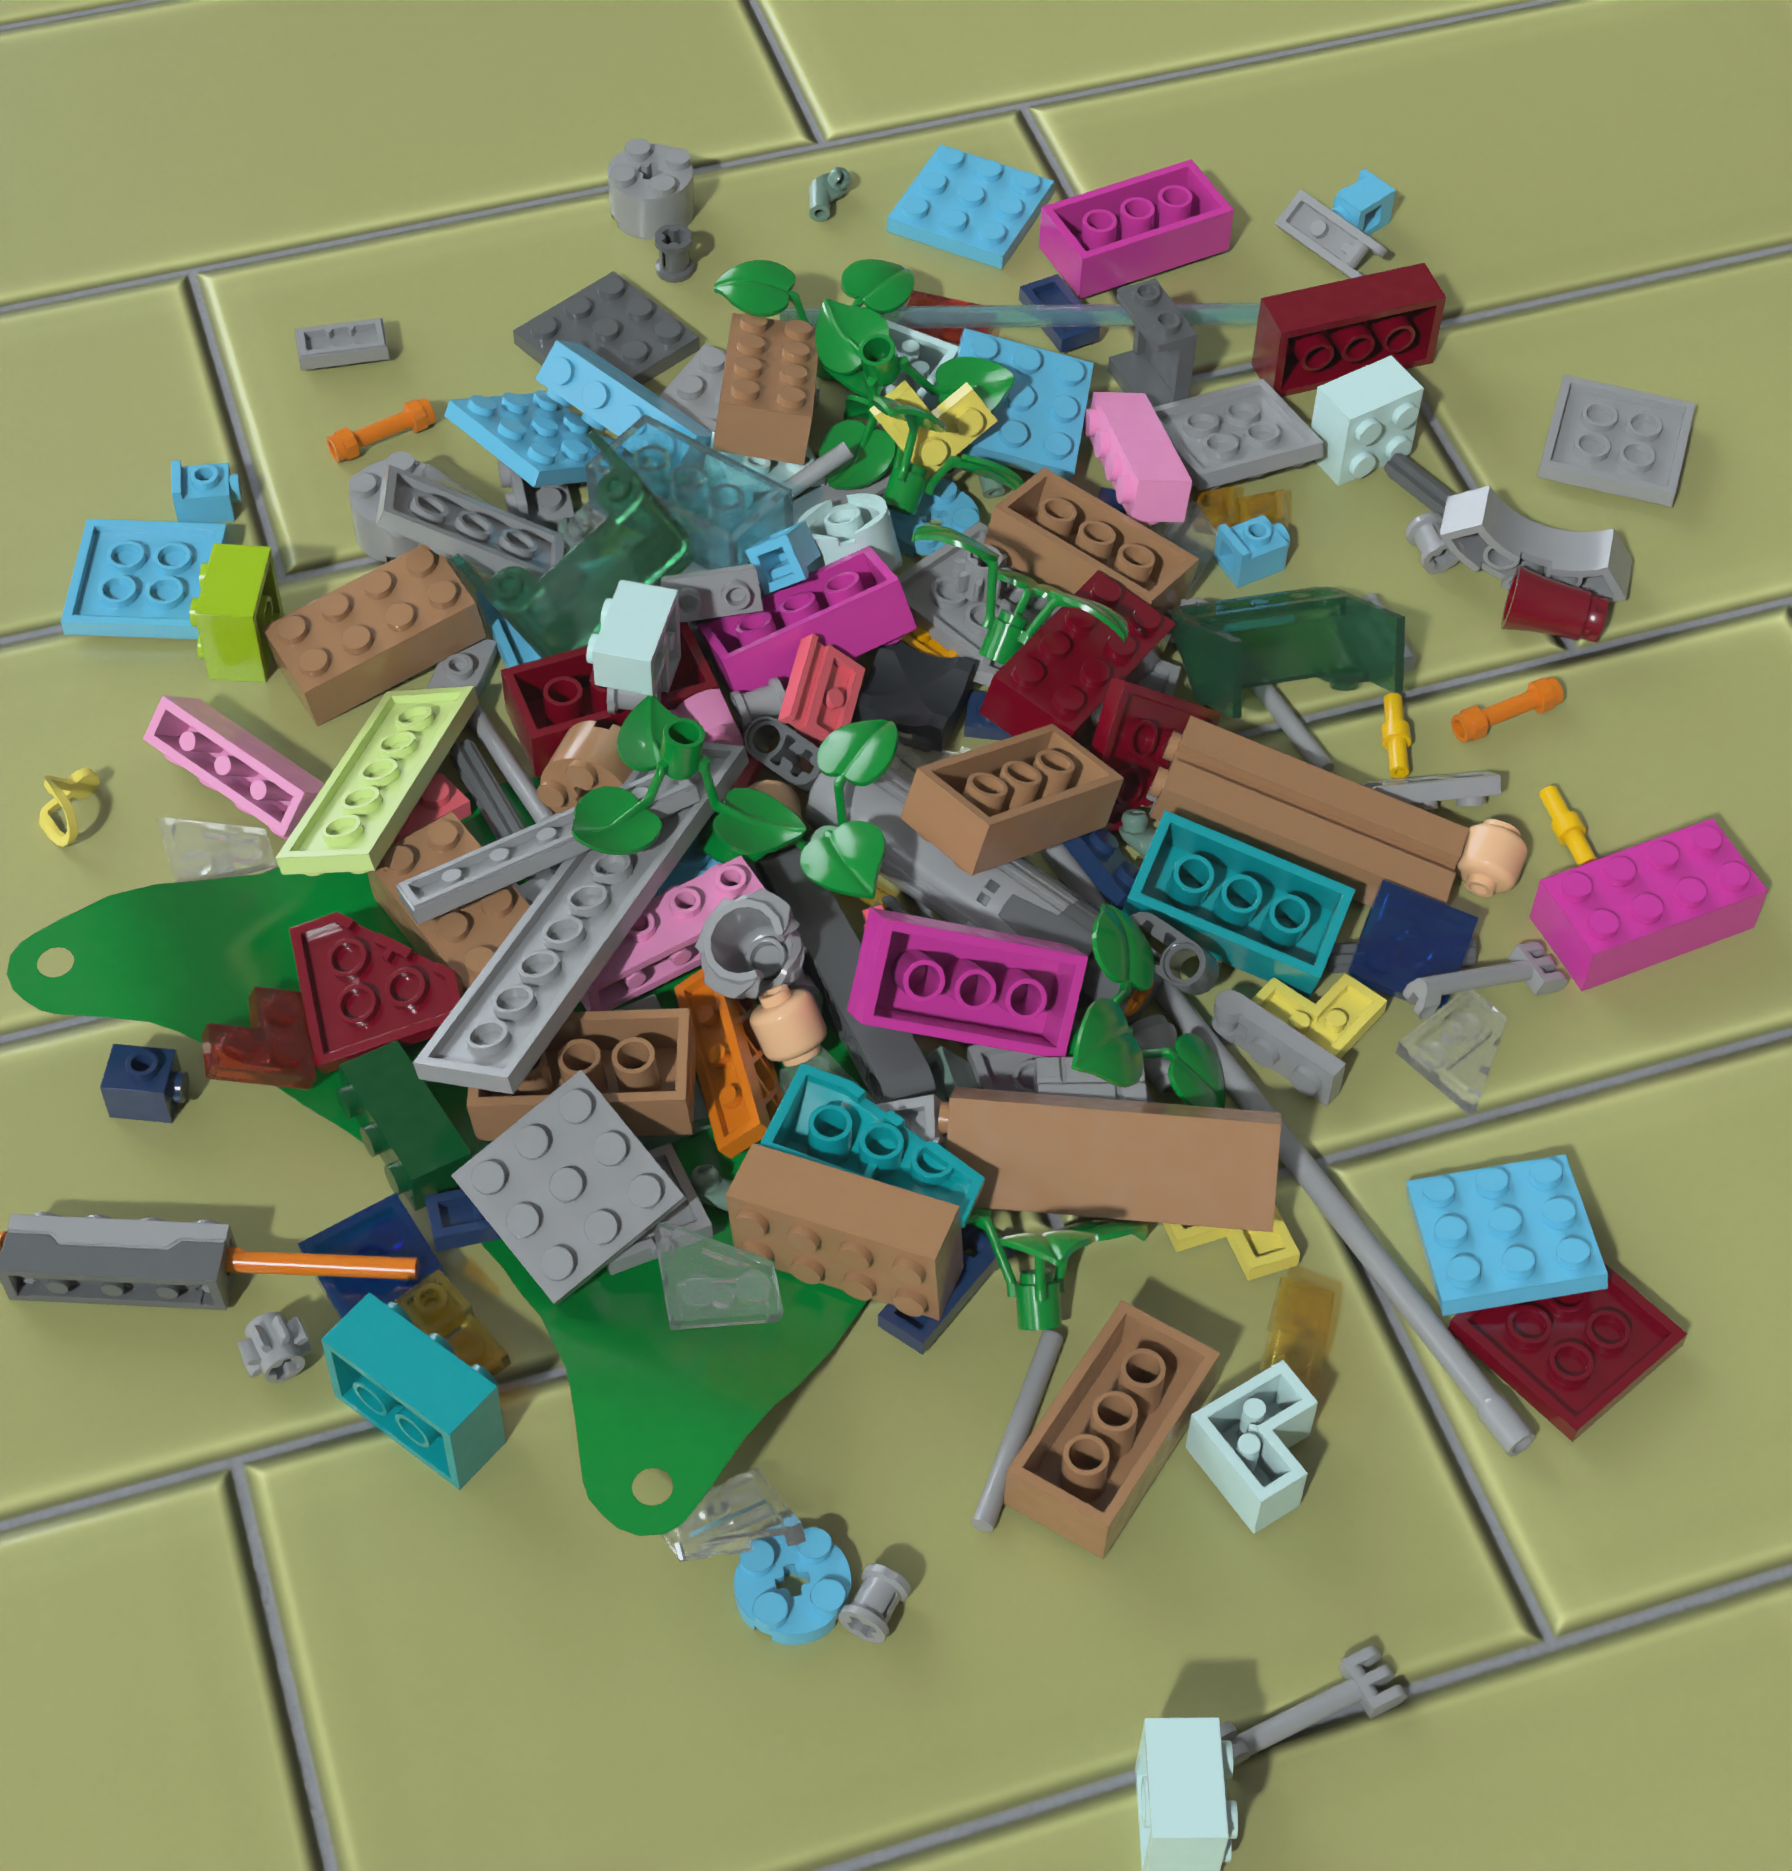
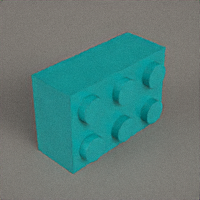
(415, 1389)

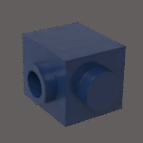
(143, 1083)

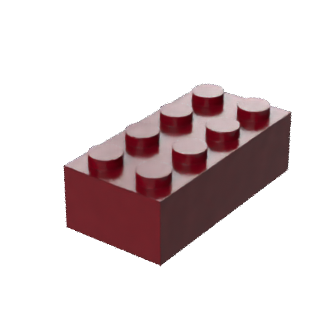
(1346, 325)
(1070, 662)
(560, 691)

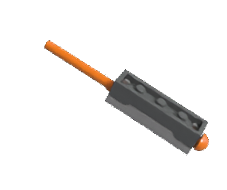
(153, 1262)

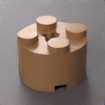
(580, 764)

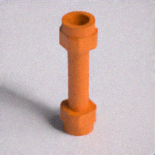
(346, 444)
(1540, 695)

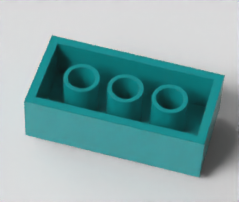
(1241, 902)

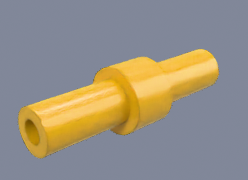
(1396, 735)
(1567, 825)

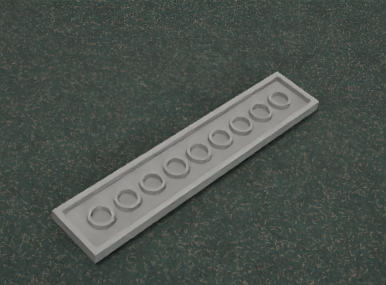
(561, 948)

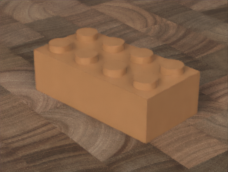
(767, 389)
(1068, 535)
(374, 633)
(1011, 798)
(459, 938)
(633, 1058)
(847, 1231)
(1111, 1429)

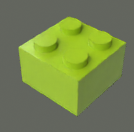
(233, 605)

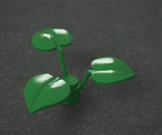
(766, 286)
(861, 337)
(908, 480)
(1008, 631)
(653, 739)
(851, 854)
(1105, 1040)
(1038, 1292)

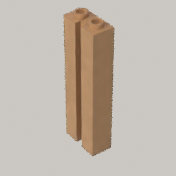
(1305, 814)
(1117, 1157)

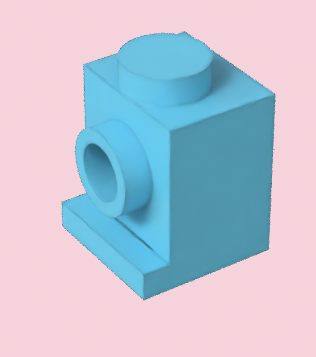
(1366, 203)
(204, 492)
(1251, 550)
(783, 557)

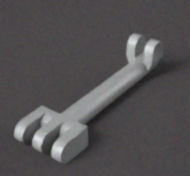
(1526, 965)
(1357, 1688)

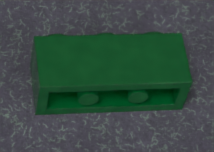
(402, 1123)

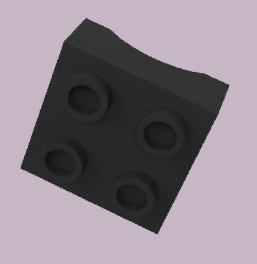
(916, 692)

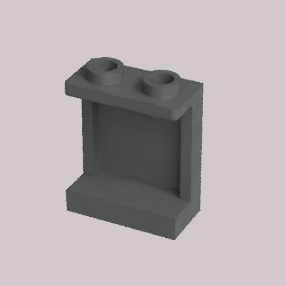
(1161, 346)

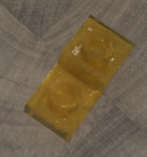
(1226, 507)
(441, 1309)
(1299, 1329)

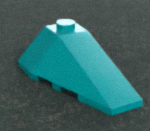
(838, 1127)

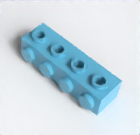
(607, 394)

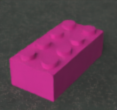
(1135, 228)
(846, 604)
(1647, 904)
(966, 984)

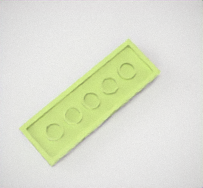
(378, 782)

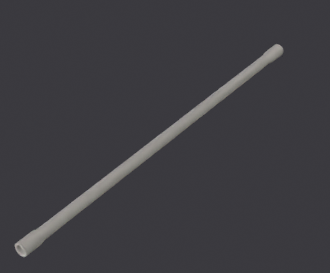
(1492, 1408)

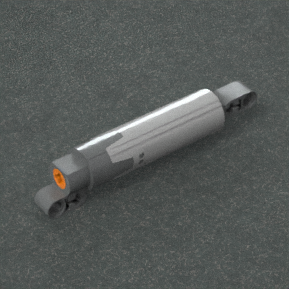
(1003, 899)

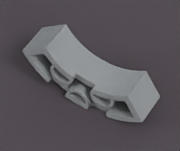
(1498, 540)

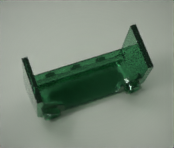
(632, 544)
(1285, 640)

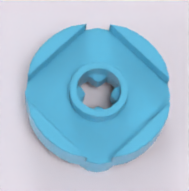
(946, 505)
(773, 1610)

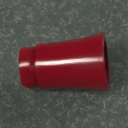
(1553, 608)

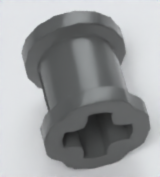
(674, 260)

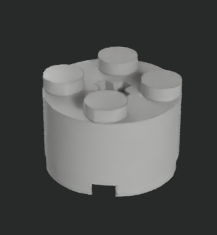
(650, 188)
(364, 502)

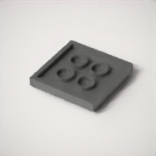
(616, 325)

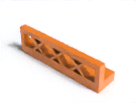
(731, 1067)

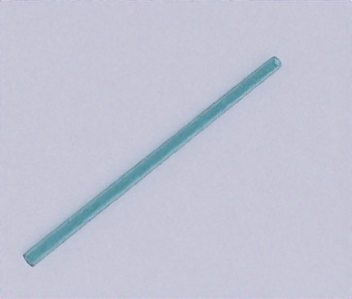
(1046, 315)

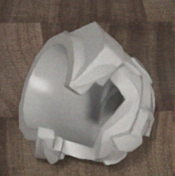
(751, 946)

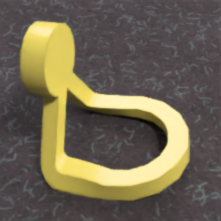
(78, 785)

